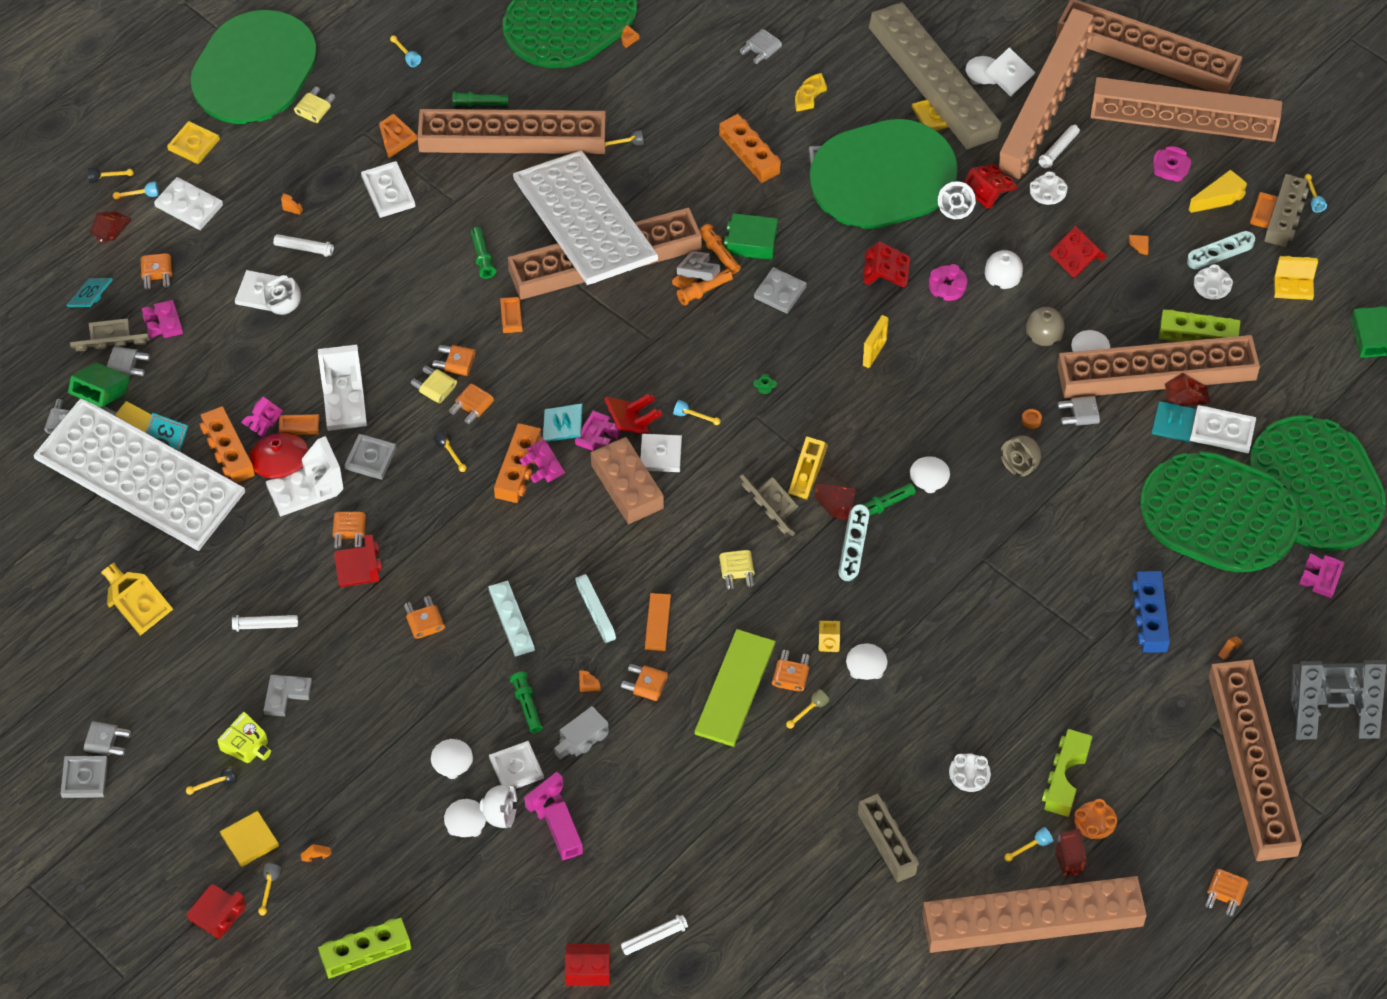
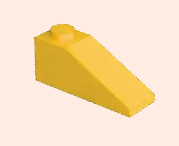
(1220, 193)
(808, 467)

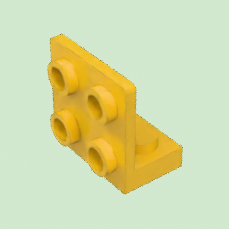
(1295, 277)

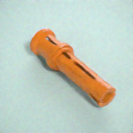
(714, 243)
(697, 290)

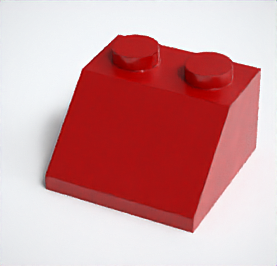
(587, 965)

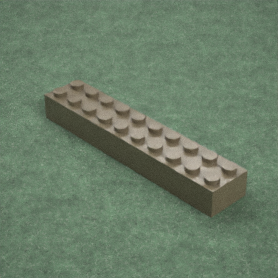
(935, 75)

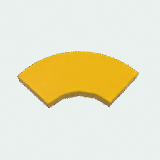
(808, 91)

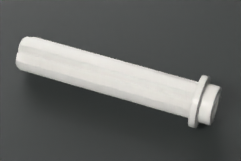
(1047, 159)
(305, 245)
(264, 622)
(654, 935)

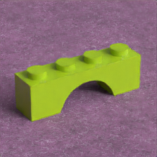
(1062, 794)

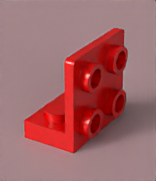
(988, 183)
(1076, 252)

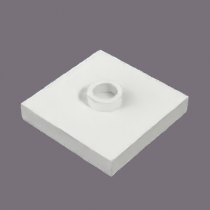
(1010, 72)
(251, 289)
(661, 452)
(516, 765)

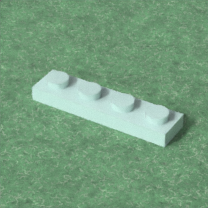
(511, 618)

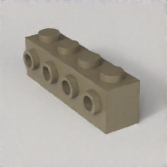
(1286, 210)
(888, 838)

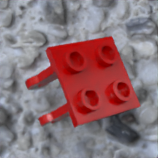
(627, 416)

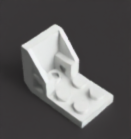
(342, 387)
(312, 484)

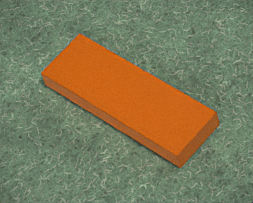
(657, 622)

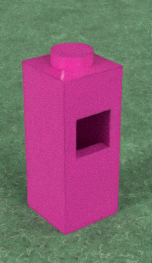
(563, 830)

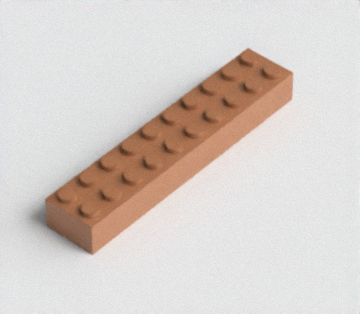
(1158, 49)
(1046, 94)
(1186, 109)
(511, 131)
(551, 269)
(1155, 364)
(1254, 760)
(1033, 914)

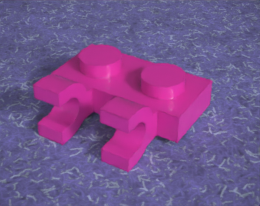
(167, 317)
(264, 416)
(594, 429)
(545, 460)
(1328, 574)
(538, 797)

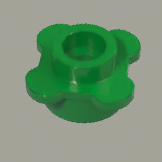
(765, 388)

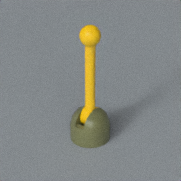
(818, 699)

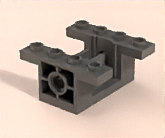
(1338, 687)

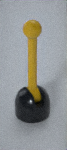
(95, 175)
(443, 440)
(227, 776)

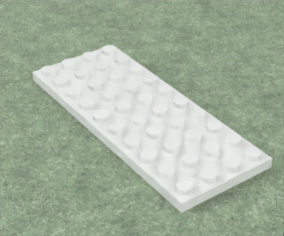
(585, 217)
(139, 474)

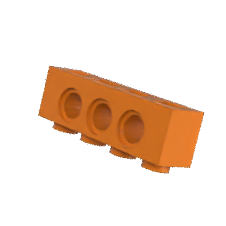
(749, 148)
(216, 421)
(505, 487)

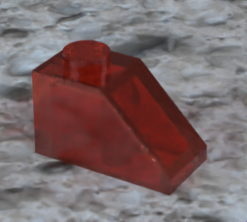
(109, 225)
(1186, 391)
(836, 500)
(1070, 852)

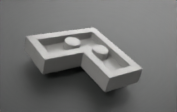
(697, 266)
(283, 688)

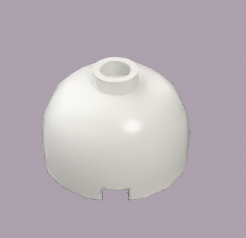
(956, 200)
(1004, 269)
(281, 295)
(498, 806)

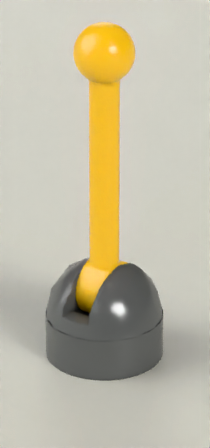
(636, 138)
(271, 873)

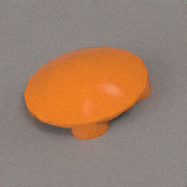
(1095, 819)

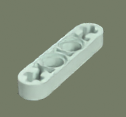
(1222, 252)
(856, 543)
(595, 608)

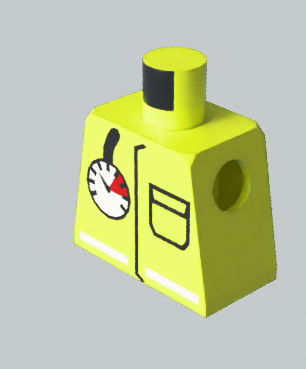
(244, 740)

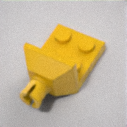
(135, 598)

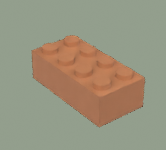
(627, 480)

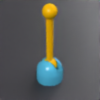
(412, 58)
(151, 190)
(1316, 199)
(682, 409)
(1042, 838)

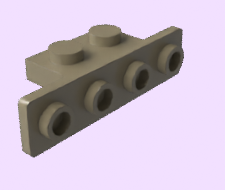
(109, 333)
(775, 499)

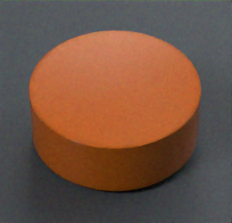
(1031, 418)

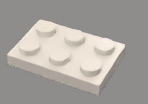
(388, 189)
(188, 203)
(1223, 429)

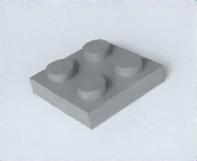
(780, 290)
(370, 456)
(84, 776)

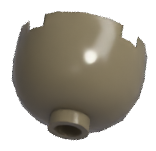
(1045, 326)
(1021, 455)

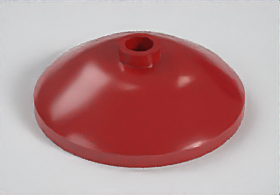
(278, 455)

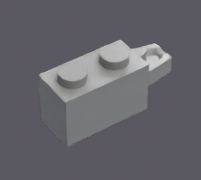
(581, 733)

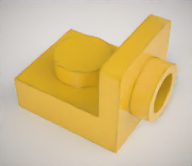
(829, 636)

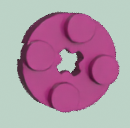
(1171, 172)
(948, 273)

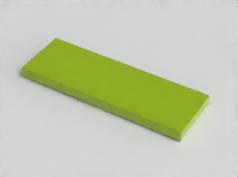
(735, 688)

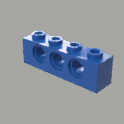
(1151, 583)

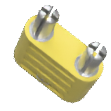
(313, 107)
(436, 386)
(737, 565)

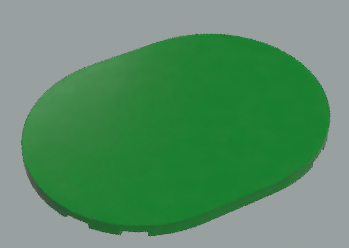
(565, 30)
(253, 66)
(882, 173)
(1328, 477)
(1219, 512)

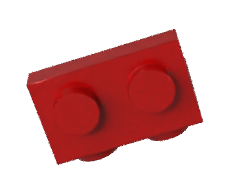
(886, 263)
(358, 564)
(217, 910)

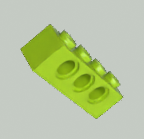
(1190, 326)
(358, 957)

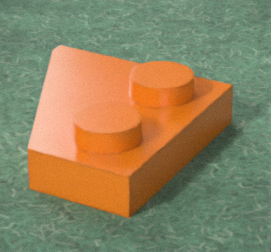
(395, 135)

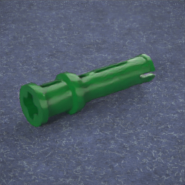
(470, 99)
(483, 258)
(877, 505)
(524, 694)

